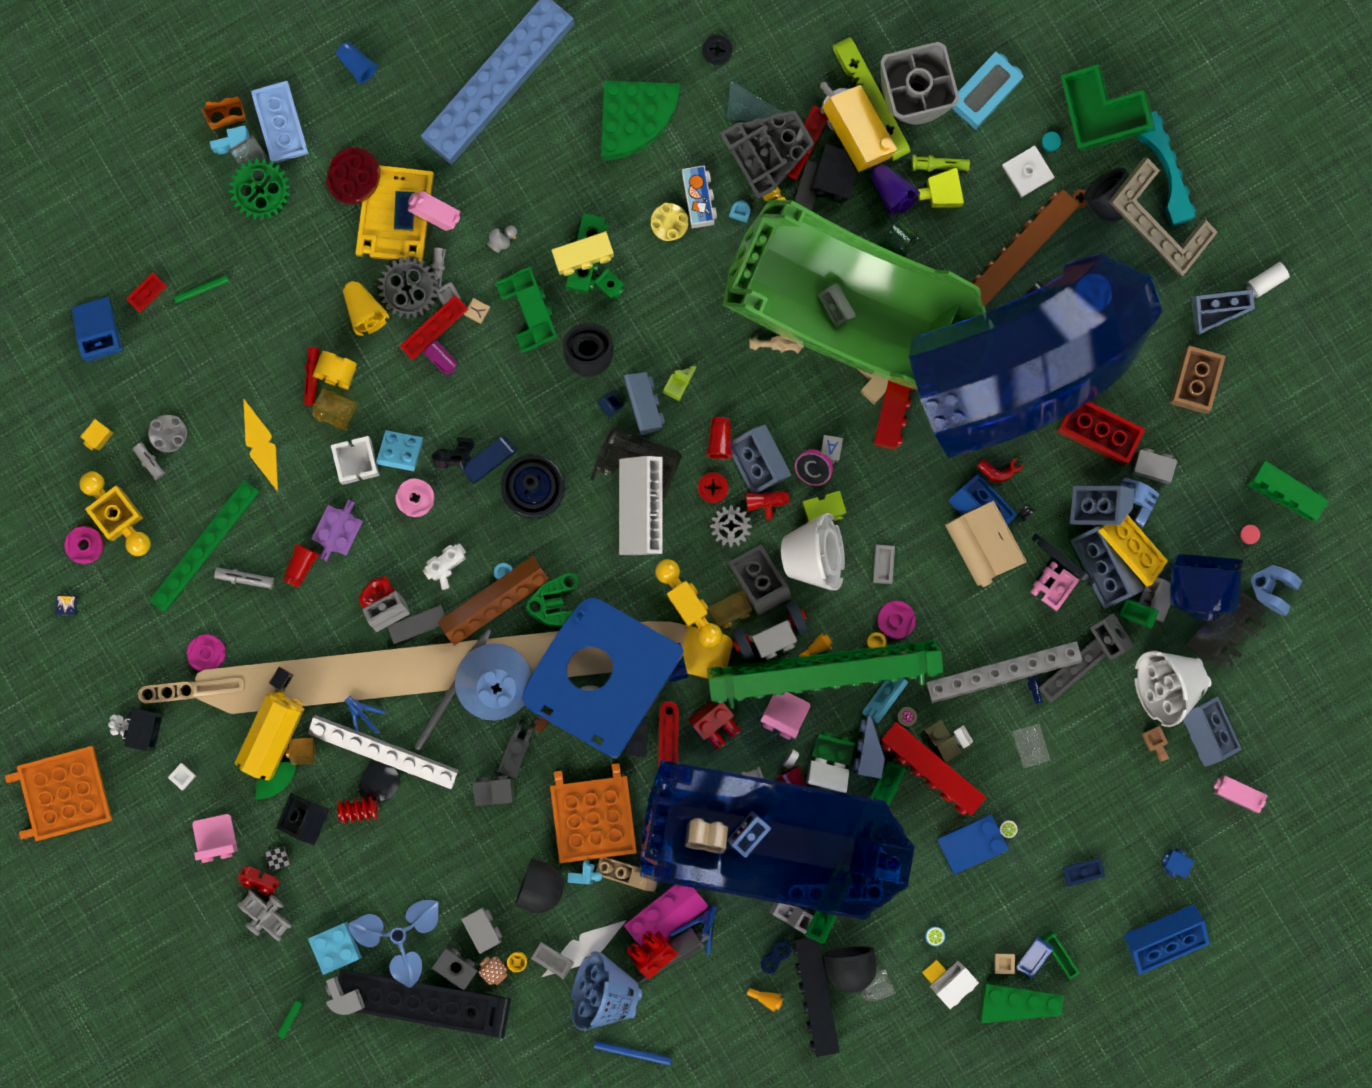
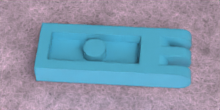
(884, 699)

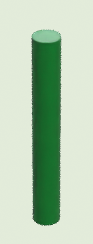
(200, 289)

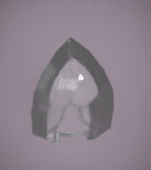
(879, 988)

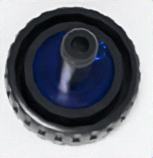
(533, 487)

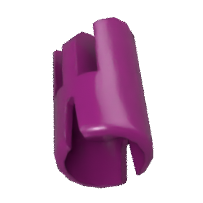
(441, 358)

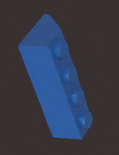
(1167, 939)

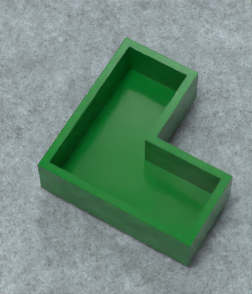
(1102, 120)

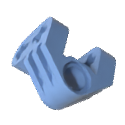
(1143, 496)
(1264, 592)

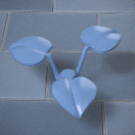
(404, 967)

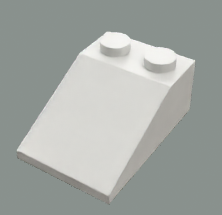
(828, 776)

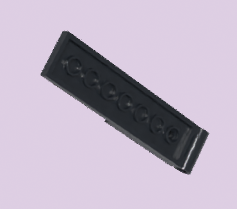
(429, 1003)

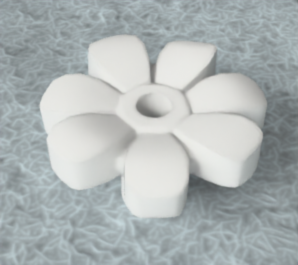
(118, 725)

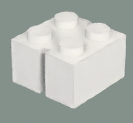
(355, 460)

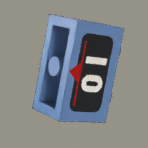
(749, 834)

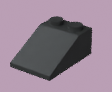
(760, 580)

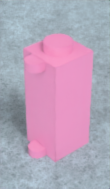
(433, 210)
(1239, 793)

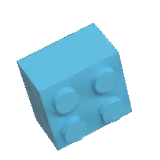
(334, 948)

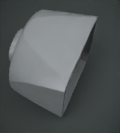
(924, 66)

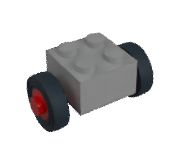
(773, 639)

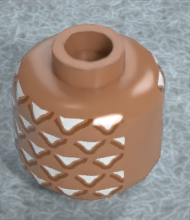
(493, 970)

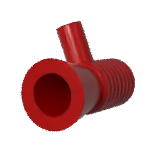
(766, 500)

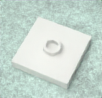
(1028, 171)

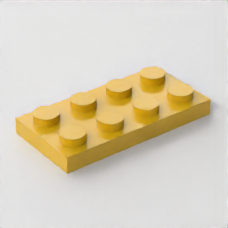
(1135, 549)

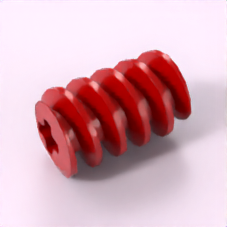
(357, 810)

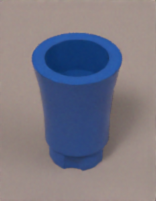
(356, 62)

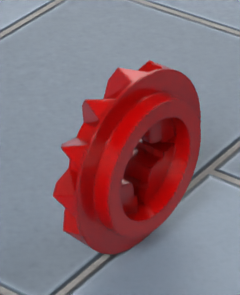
(719, 481)

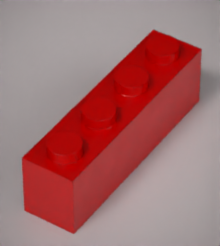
(892, 416)

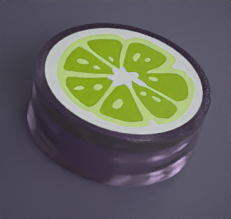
(1008, 829)

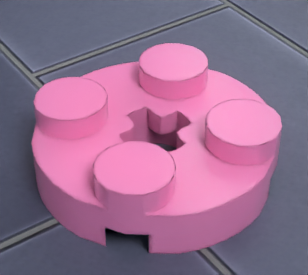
(409, 507)

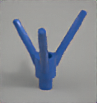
(356, 708)
(705, 919)

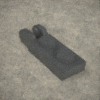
(515, 752)

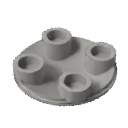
(167, 433)

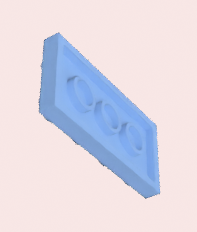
(279, 122)

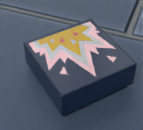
(66, 605)

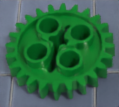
(245, 177)

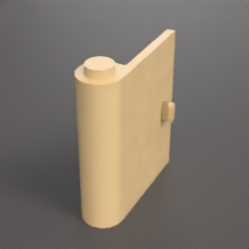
(985, 543)

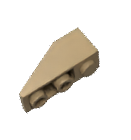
(624, 873)

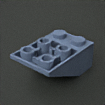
(870, 757)

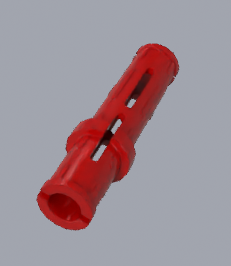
(310, 381)

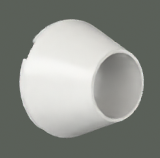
(815, 553)

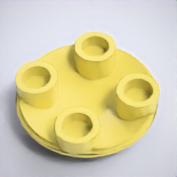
(669, 222)

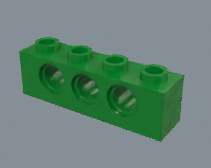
(584, 284)

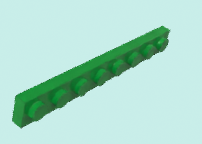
(204, 546)

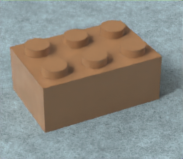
(1197, 379)

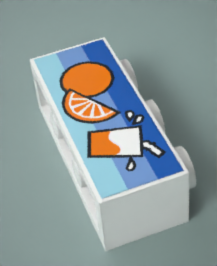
(699, 196)

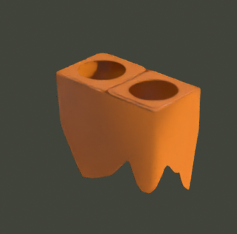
(212, 107)

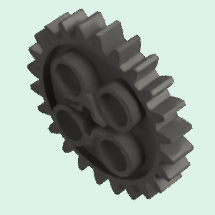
(392, 291)

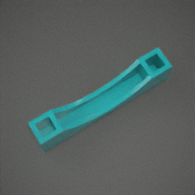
(1178, 207)

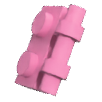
(1058, 590)

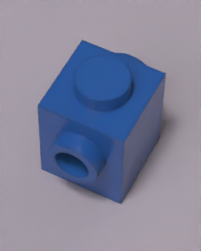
(1177, 863)

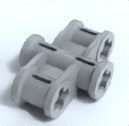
(259, 910)

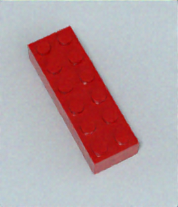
(932, 769)

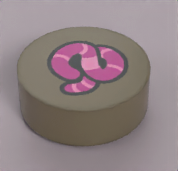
(907, 716)

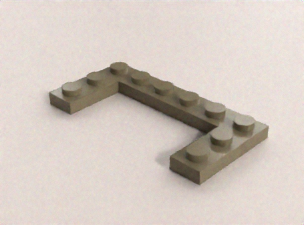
(1127, 205)

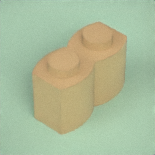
(706, 836)

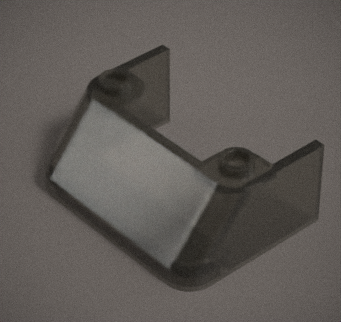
(624, 444)

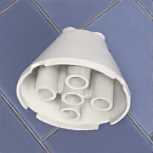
(1170, 685)

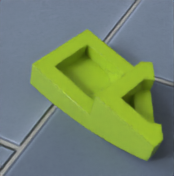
(678, 383)

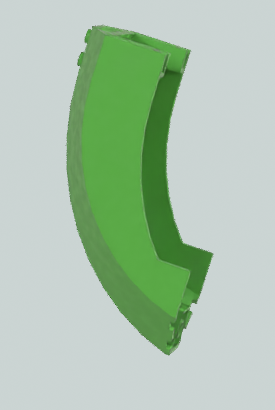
(798, 254)

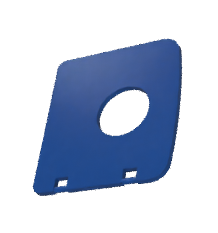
(613, 712)

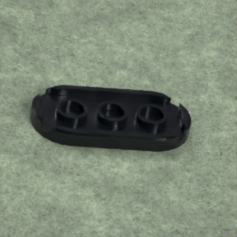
(1063, 560)

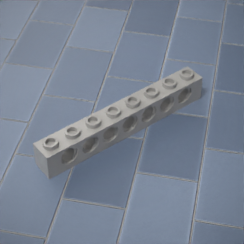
(1004, 672)

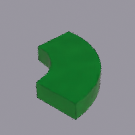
(280, 780)

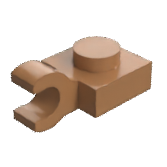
(1155, 741)

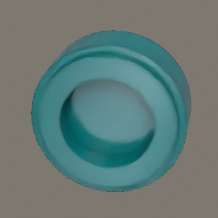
(1051, 141)

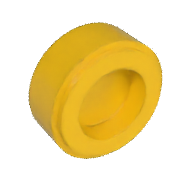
(876, 640)

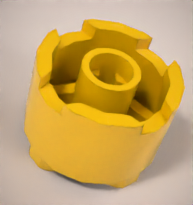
(335, 370)

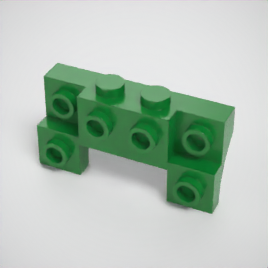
(531, 301)

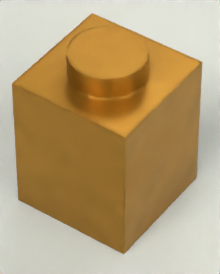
(301, 751)

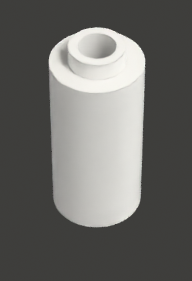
(1268, 279)

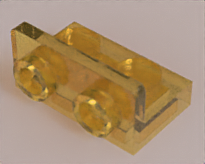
(334, 409)
(731, 609)

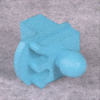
(587, 876)

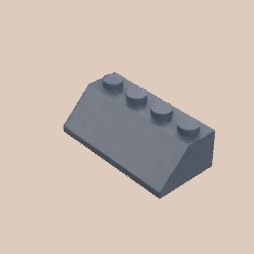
(1101, 562)

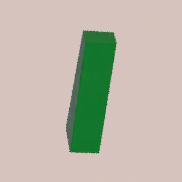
(1061, 955)

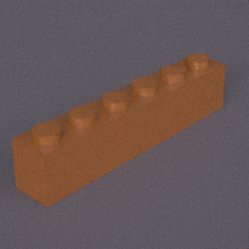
(493, 601)

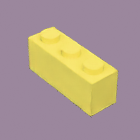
(583, 254)

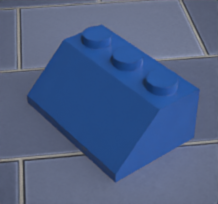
(978, 493)

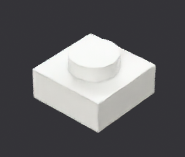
(962, 737)
(182, 776)

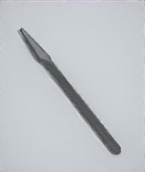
(445, 701)

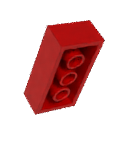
(1102, 432)

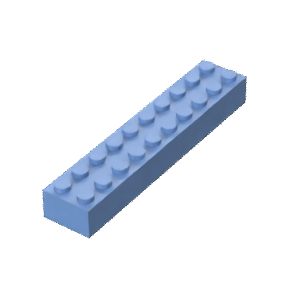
(497, 80)

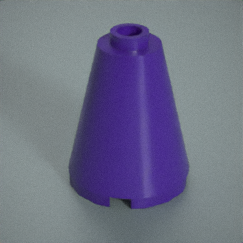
(893, 190)

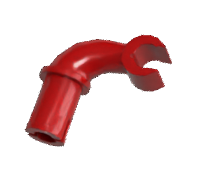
(996, 475)

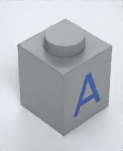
(832, 447)

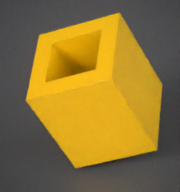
(96, 435)

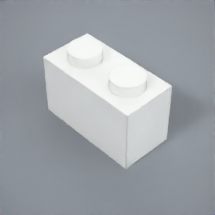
(954, 984)

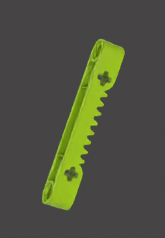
(848, 53)

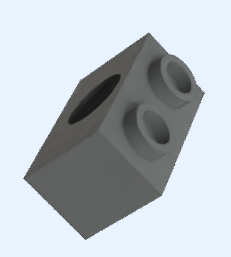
(1111, 637)
(461, 978)

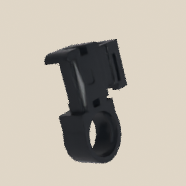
(458, 458)

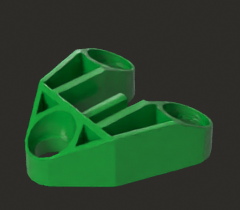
(551, 588)

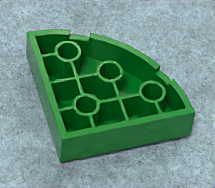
(635, 115)

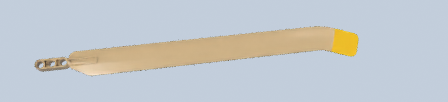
(403, 671)

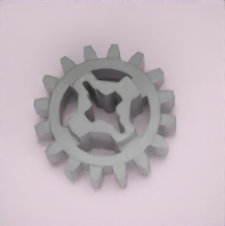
(731, 534)

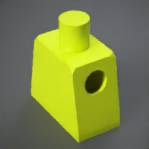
(943, 190)

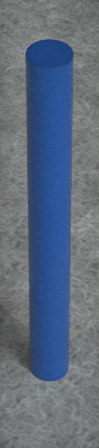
(632, 1053)

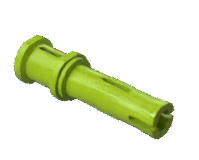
(930, 163)

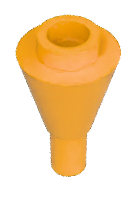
(820, 644)
(770, 1000)

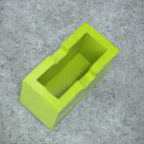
(831, 504)

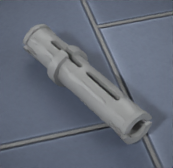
(244, 578)

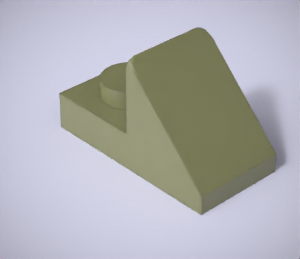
(943, 741)

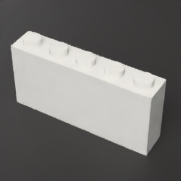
(640, 505)

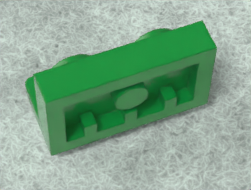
(833, 749)

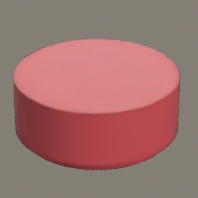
(1249, 534)

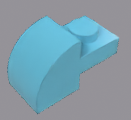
(235, 136)

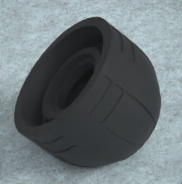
(1103, 190)
(588, 349)
(540, 888)
(851, 968)

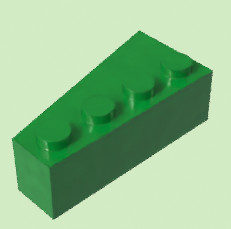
(1287, 491)
(1017, 1003)

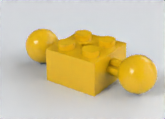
(127, 516)
(687, 604)

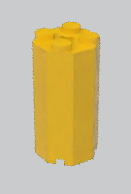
(269, 735)

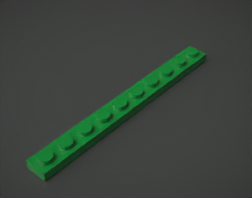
(884, 790)

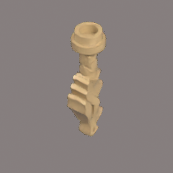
(776, 343)

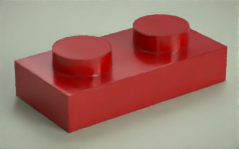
(146, 292)

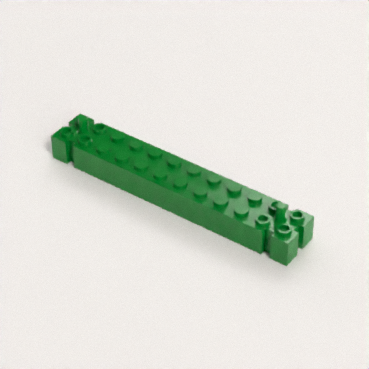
(824, 670)

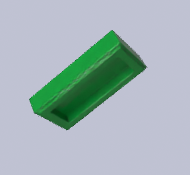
(1139, 613)
(290, 1019)

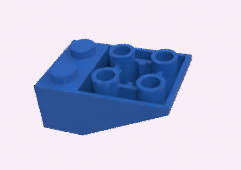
(96, 329)

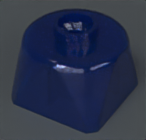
(1206, 585)

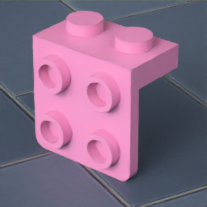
(785, 714)
(214, 838)

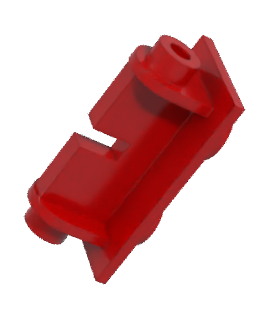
(251, 879)

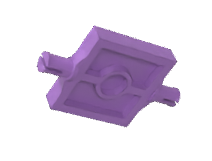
(337, 530)

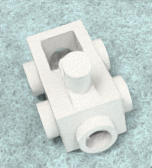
(441, 567)

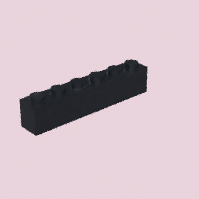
(816, 996)

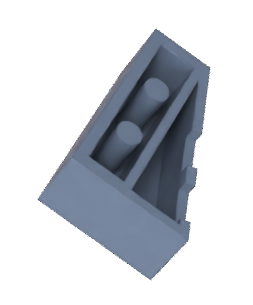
(1218, 308)

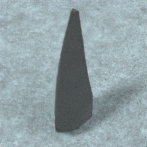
(686, 946)

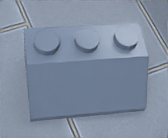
(644, 402)
(759, 459)
(1100, 505)
(1211, 732)

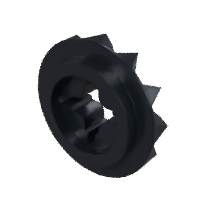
(724, 45)

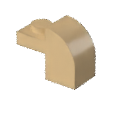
(874, 388)

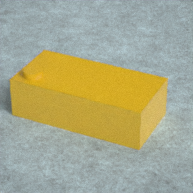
(859, 128)

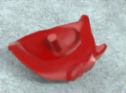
(375, 590)

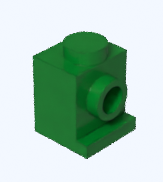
(604, 279)

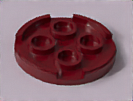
(353, 175)

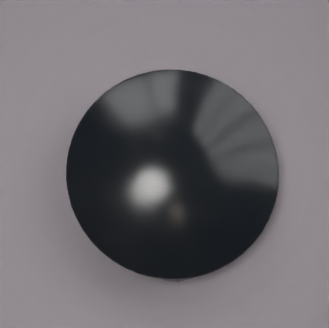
(380, 781)

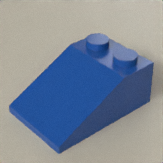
(972, 844)

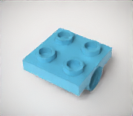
(399, 450)

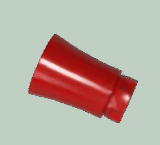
(719, 439)
(299, 565)

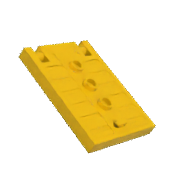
(378, 216)

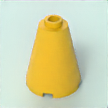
(363, 309)

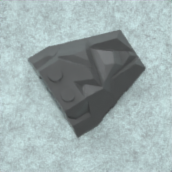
(768, 148)

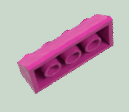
(667, 913)

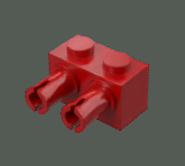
(710, 719)
(653, 954)

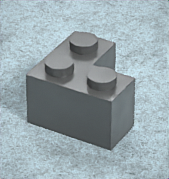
(493, 792)

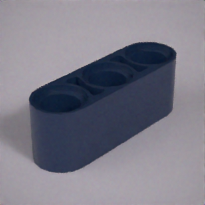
(489, 459)

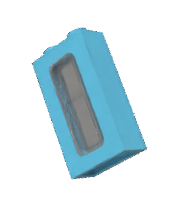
(987, 89)

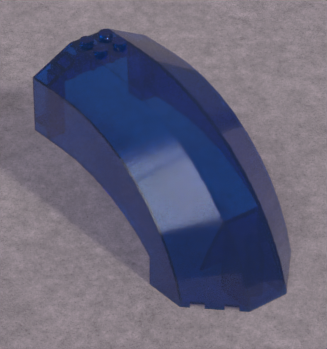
(1034, 355)
(821, 851)

